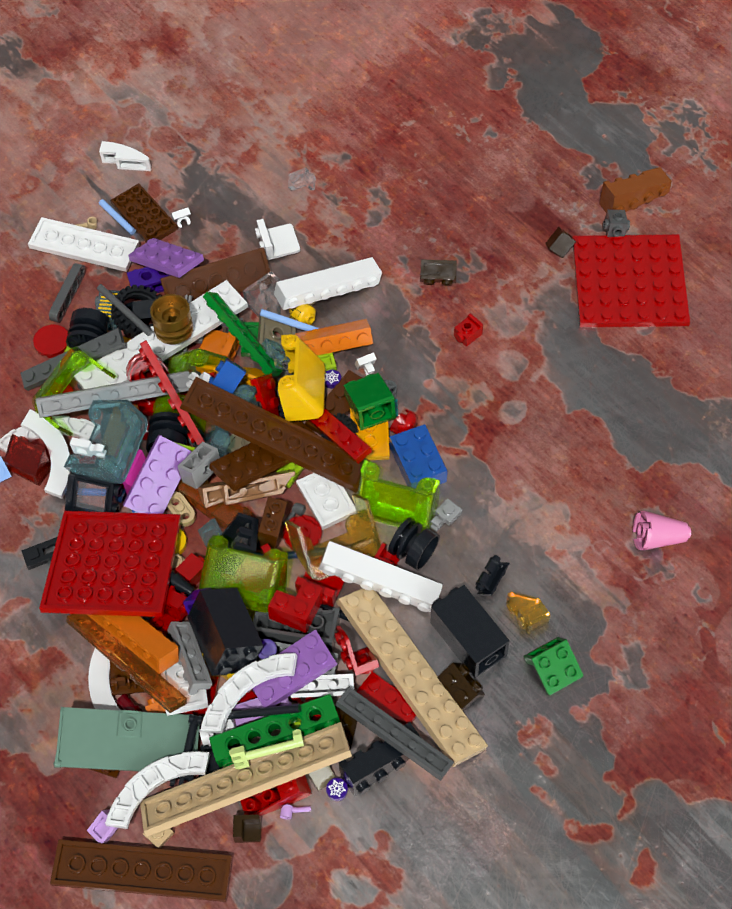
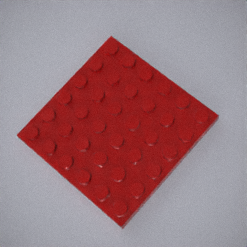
(630, 281)
(111, 564)

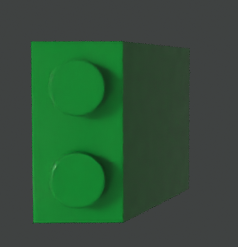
(370, 401)

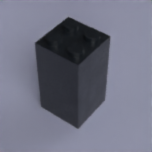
(224, 630)
(469, 630)

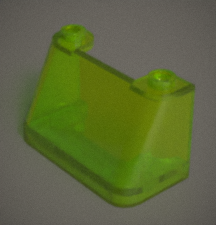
(394, 502)
(252, 574)

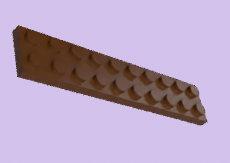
(272, 433)

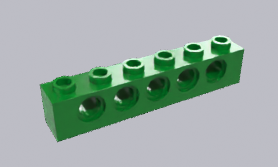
(263, 727)

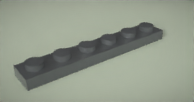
(95, 348)
(394, 733)

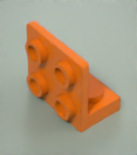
(221, 343)

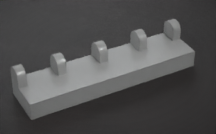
(190, 657)

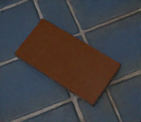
(144, 214)

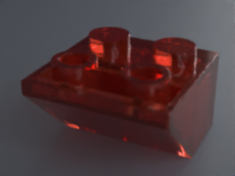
(27, 460)

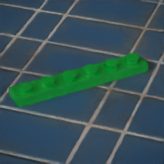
(239, 330)

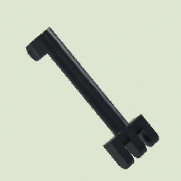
(194, 722)

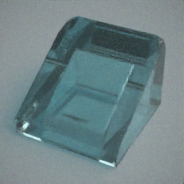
(208, 530)

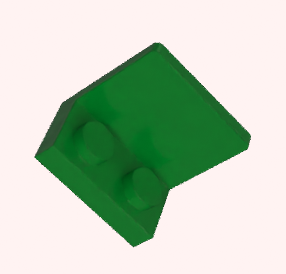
(555, 664)

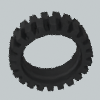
(126, 294)

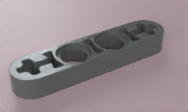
(67, 292)

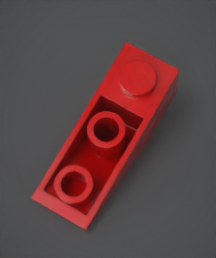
(276, 797)

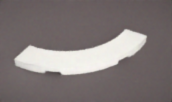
(79, 428)
(57, 449)
(100, 682)
(241, 683)
(151, 777)

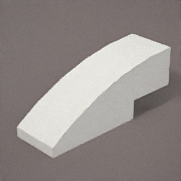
(124, 157)

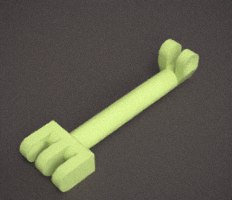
(241, 757)

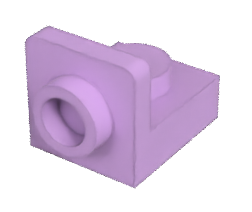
(99, 830)

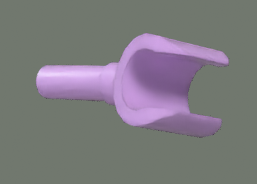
(287, 810)

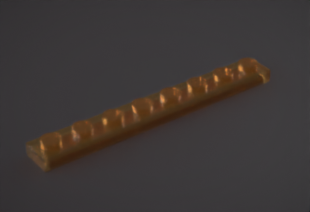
(128, 662)

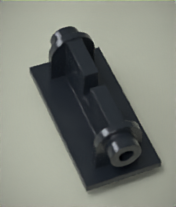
(488, 583)

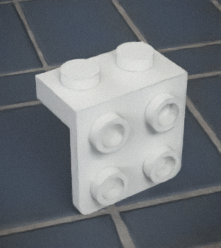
(277, 240)

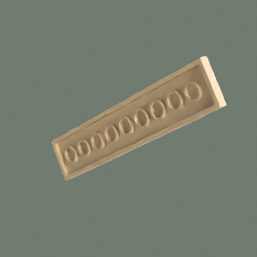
(412, 675)
(233, 785)

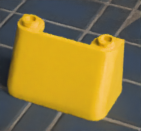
(304, 392)

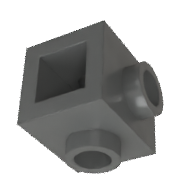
(616, 223)

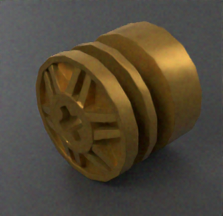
(171, 319)

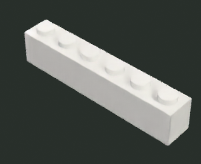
(327, 283)
(379, 576)

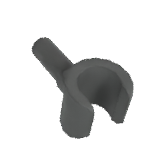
(298, 509)

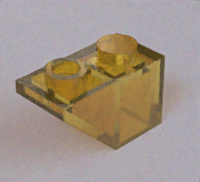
(529, 611)

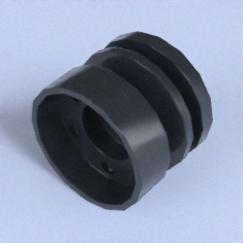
(85, 326)
(168, 426)
(412, 542)

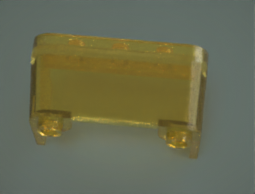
(360, 537)

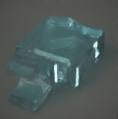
(275, 351)

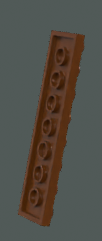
(141, 870)

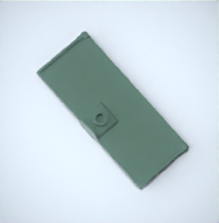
(118, 738)

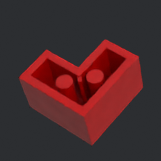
(299, 610)

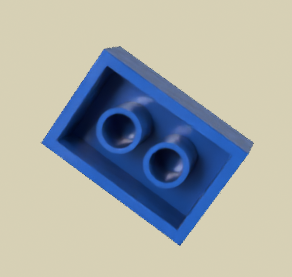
(417, 456)

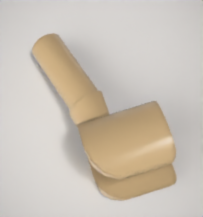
(91, 223)

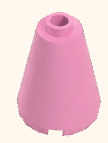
(658, 531)

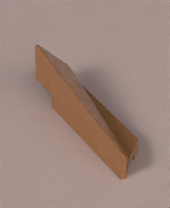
(266, 486)

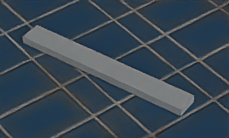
(128, 390)

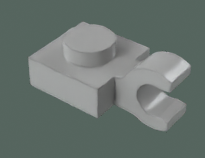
(445, 513)

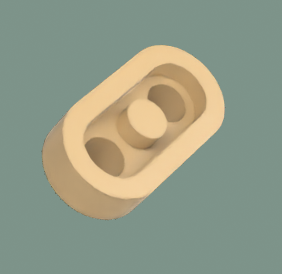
(182, 508)

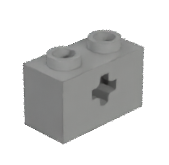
(195, 467)

